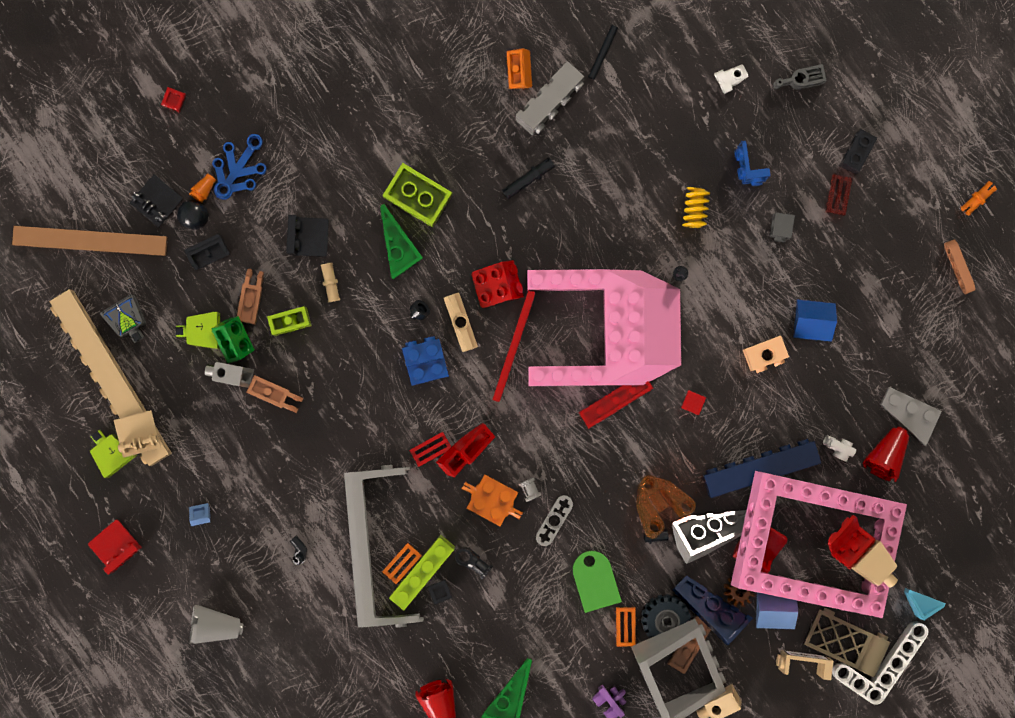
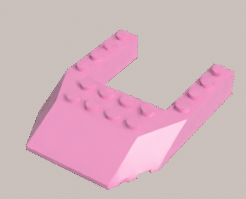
(639, 327)

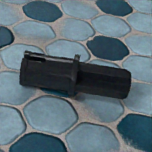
(680, 273)

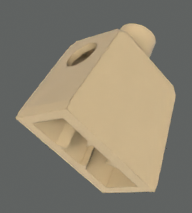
(877, 566)
(728, 703)

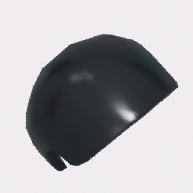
(192, 214)

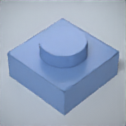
(199, 514)

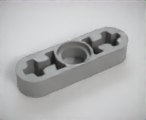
(552, 535)

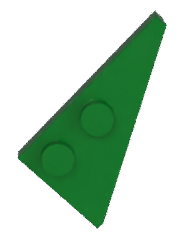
(400, 249)
(510, 699)

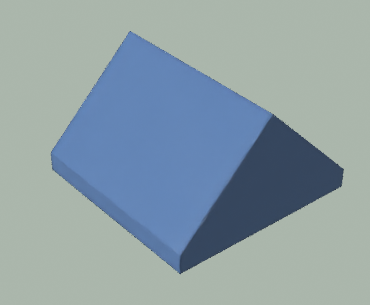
(775, 612)

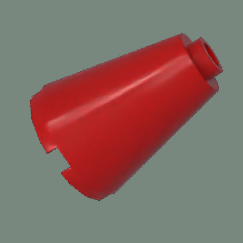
(888, 455)
(437, 699)

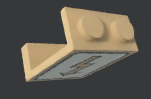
(824, 666)

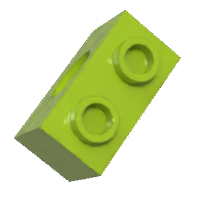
(289, 321)

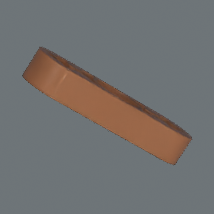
(959, 266)

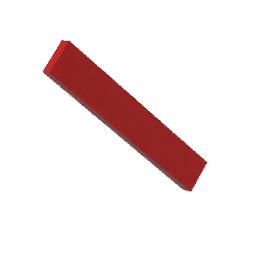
(513, 347)

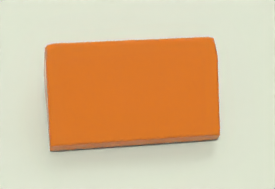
(519, 69)

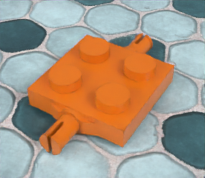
(492, 500)

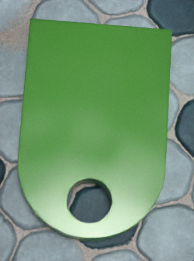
(595, 582)

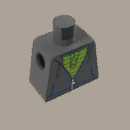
(126, 318)

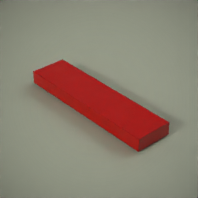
(612, 403)

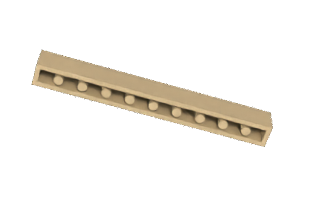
(102, 364)

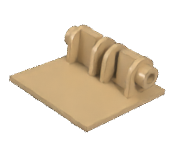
(137, 434)

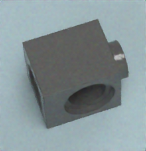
(782, 227)

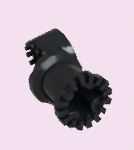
(474, 562)

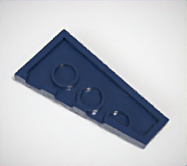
(719, 616)

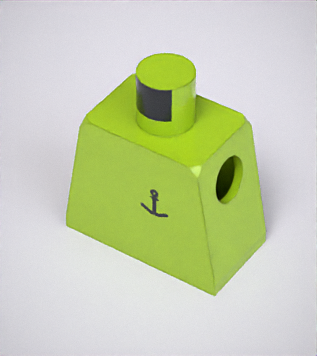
(199, 331)
(107, 454)

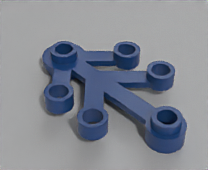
(236, 169)

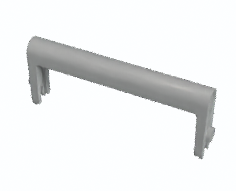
(361, 550)

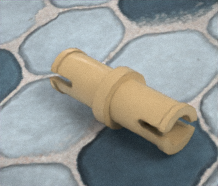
(330, 282)

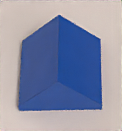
(815, 320)

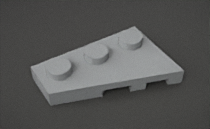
(911, 413)

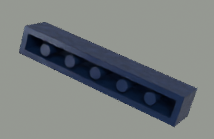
(779, 463)

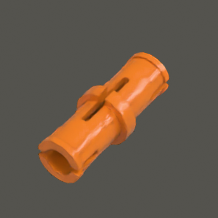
(978, 198)

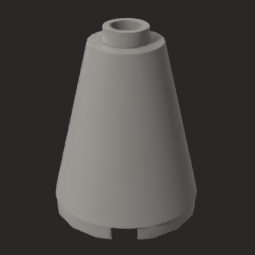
(212, 626)

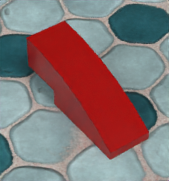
(465, 450)

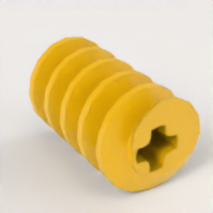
(696, 207)

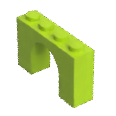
(422, 572)

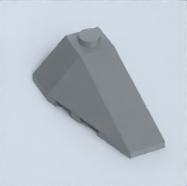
(703, 534)

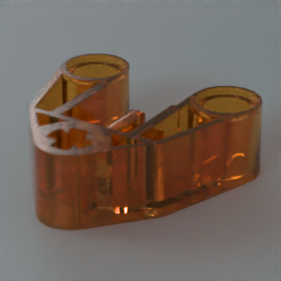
(672, 495)

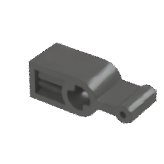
(811, 77)

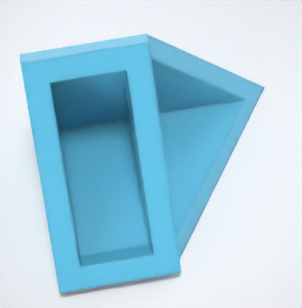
(922, 605)

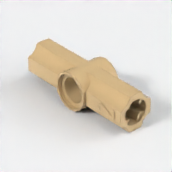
(456, 309)

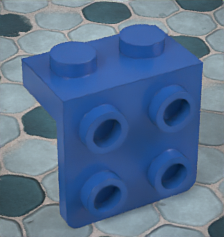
(748, 176)

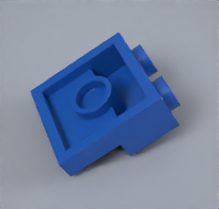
(425, 361)

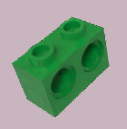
(232, 339)

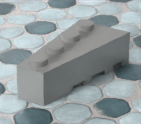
(550, 98)

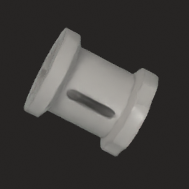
(530, 489)

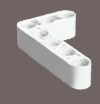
(886, 666)

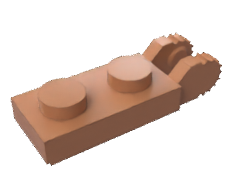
(250, 298)
(272, 393)

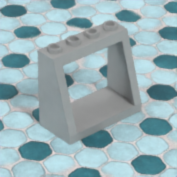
(660, 646)

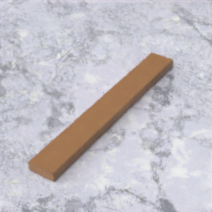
(89, 240)

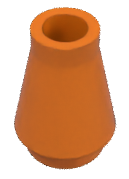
(202, 189)

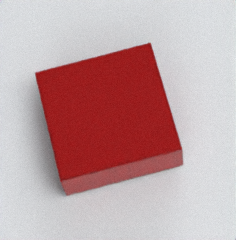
(173, 99)
(693, 402)

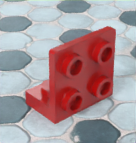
(114, 546)

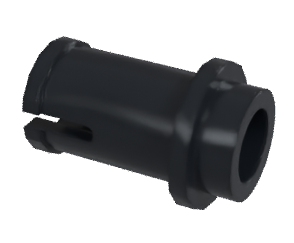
(662, 537)

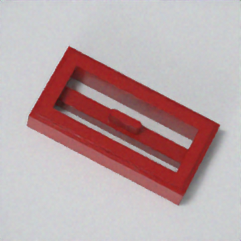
(416, 457)

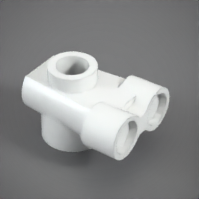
(728, 80)
(842, 449)

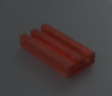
(831, 194)

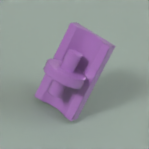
(603, 696)

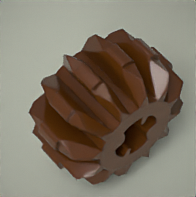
(735, 596)

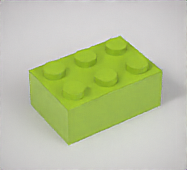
(417, 195)

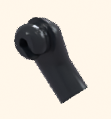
(300, 550)

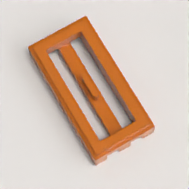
(391, 575)
(633, 626)

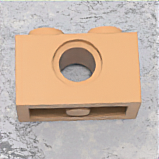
(774, 346)

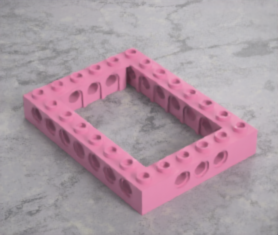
(756, 529)

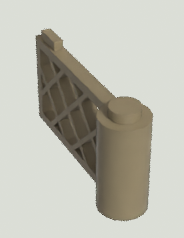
(872, 649)

